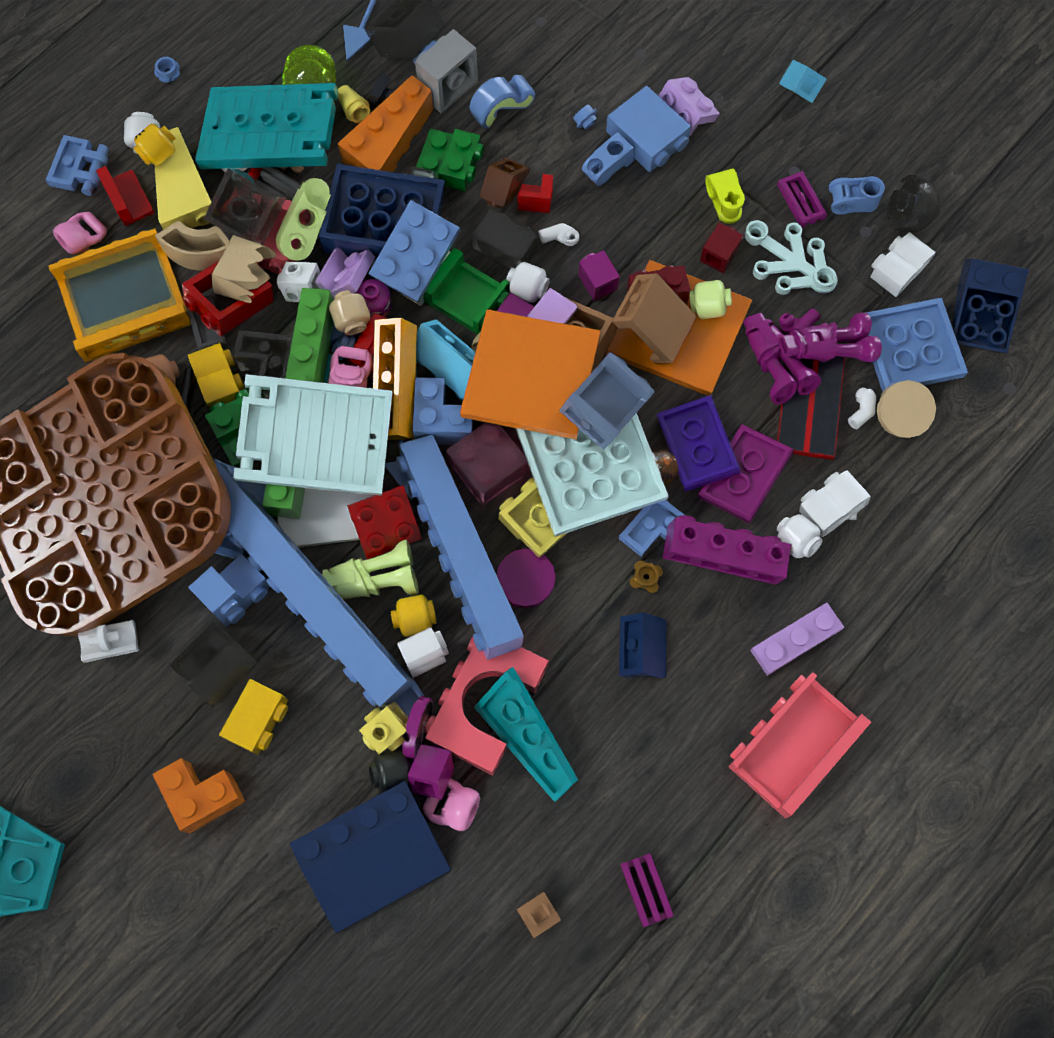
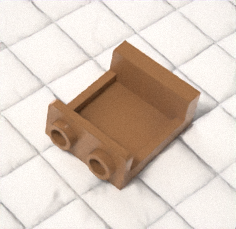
(655, 316)

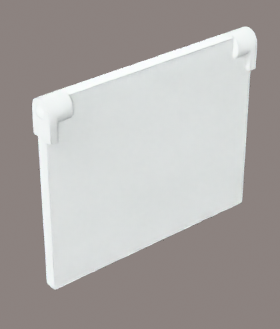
(322, 518)

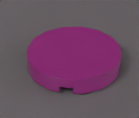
(526, 578)

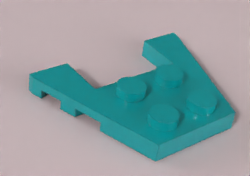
(26, 865)

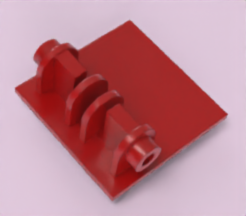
(384, 521)

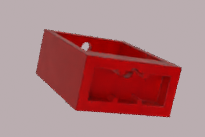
(231, 316)

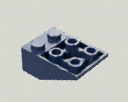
(987, 304)

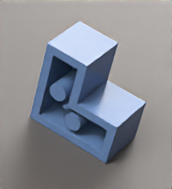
(436, 417)
(232, 590)

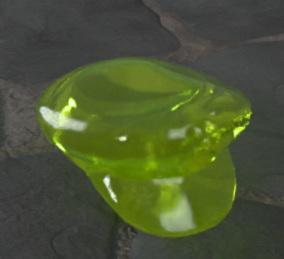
(309, 66)

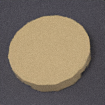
(906, 409)

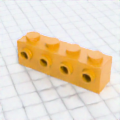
(396, 372)

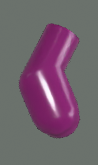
(789, 323)

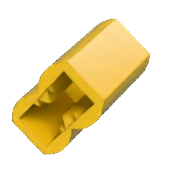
(215, 374)

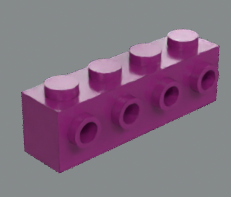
(726, 550)

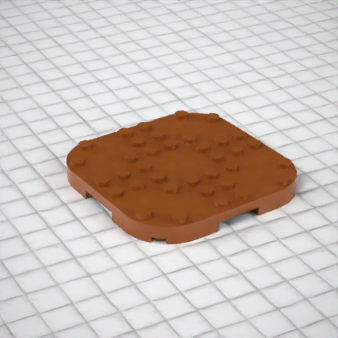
(104, 496)

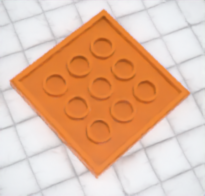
(702, 351)
(528, 372)

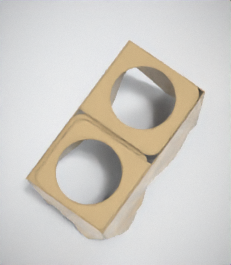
(238, 269)

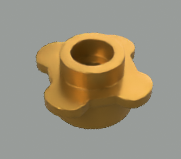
(652, 571)

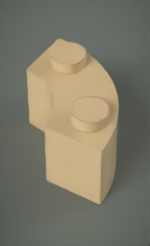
(193, 247)

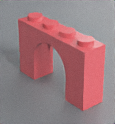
(450, 726)

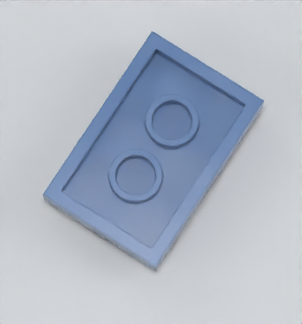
(414, 251)

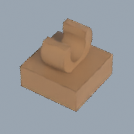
(538, 914)

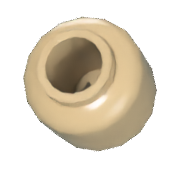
(349, 312)

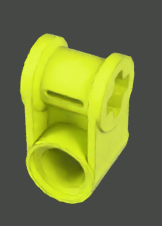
(726, 195)

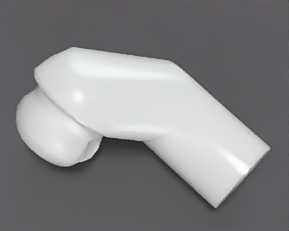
(561, 233)
(867, 409)

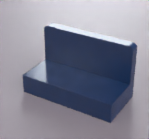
(642, 646)

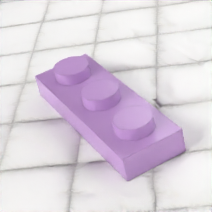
(797, 638)

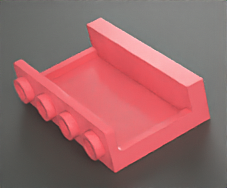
(797, 745)

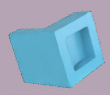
(802, 81)

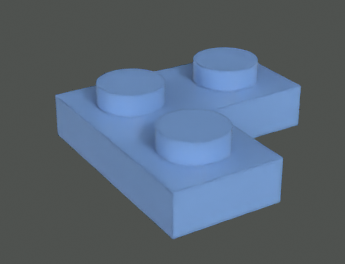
(648, 526)

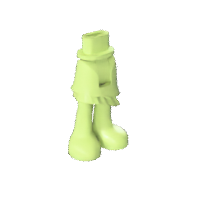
(354, 579)

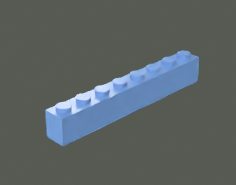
(460, 548)

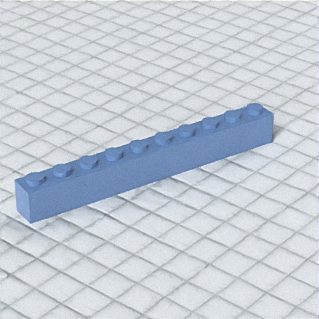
(312, 597)

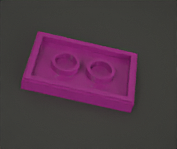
(760, 465)

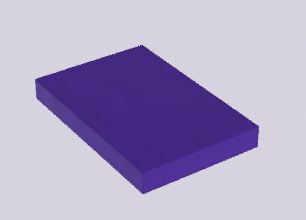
(698, 443)

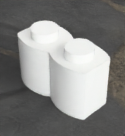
(902, 264)
(835, 502)
(423, 651)

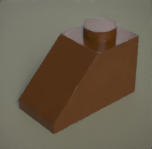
(503, 182)

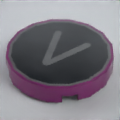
(416, 725)

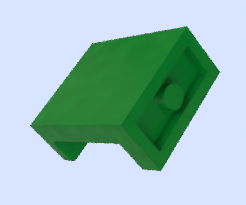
(464, 292)

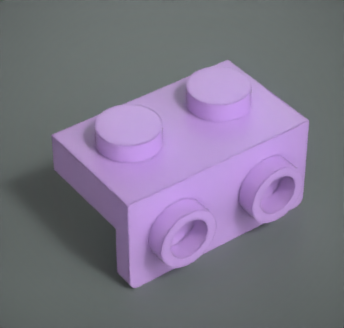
(689, 102)

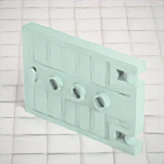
(314, 435)

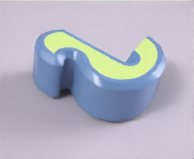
(500, 94)

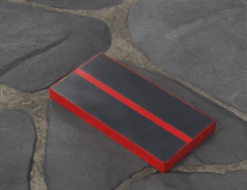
(812, 420)

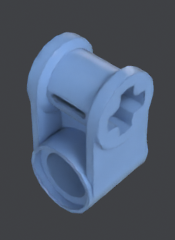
(854, 195)

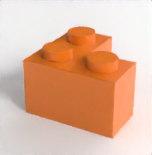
(194, 802)

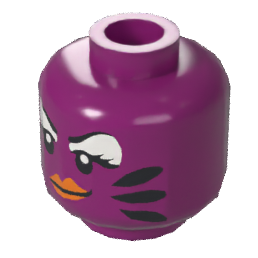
(376, 296)

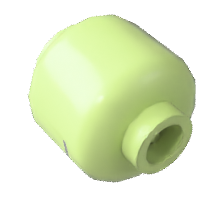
(710, 299)

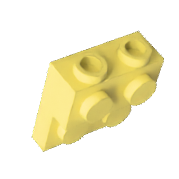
(528, 519)

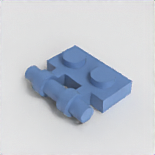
(70, 162)

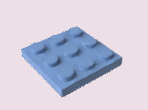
(916, 344)

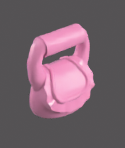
(77, 239)
(350, 375)
(458, 809)

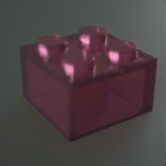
(487, 461)

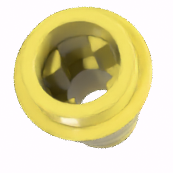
(354, 105)

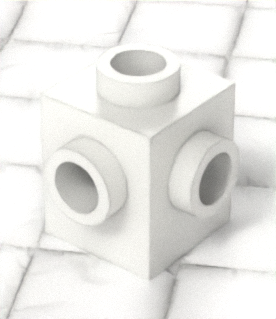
(295, 277)

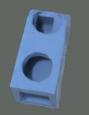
(608, 159)

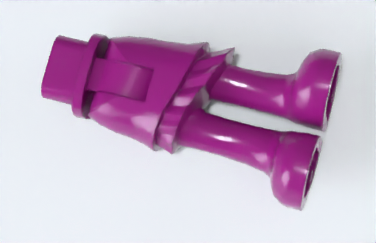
(821, 341)
(764, 343)

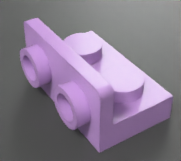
(344, 272)

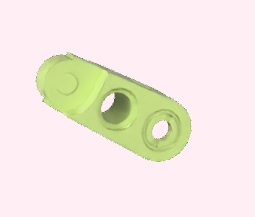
(313, 197)

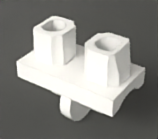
(108, 641)

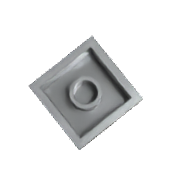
(448, 69)

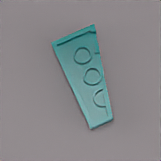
(521, 726)

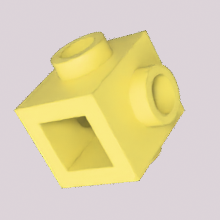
(385, 728)

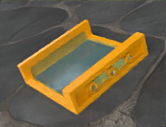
(120, 295)

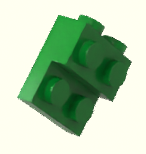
(452, 156)
(225, 424)

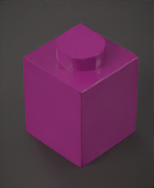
(598, 275)
(431, 771)

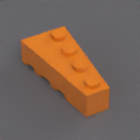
(389, 128)

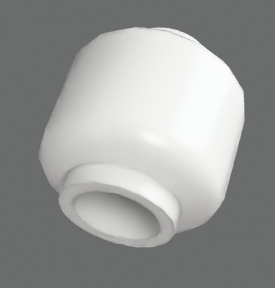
(135, 124)
(528, 282)
(801, 534)

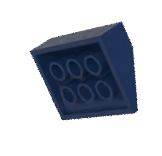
(369, 204)
(370, 857)

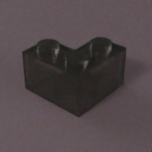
(263, 354)

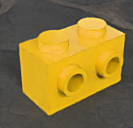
(255, 717)

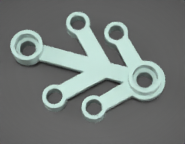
(792, 260)

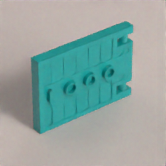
(267, 126)

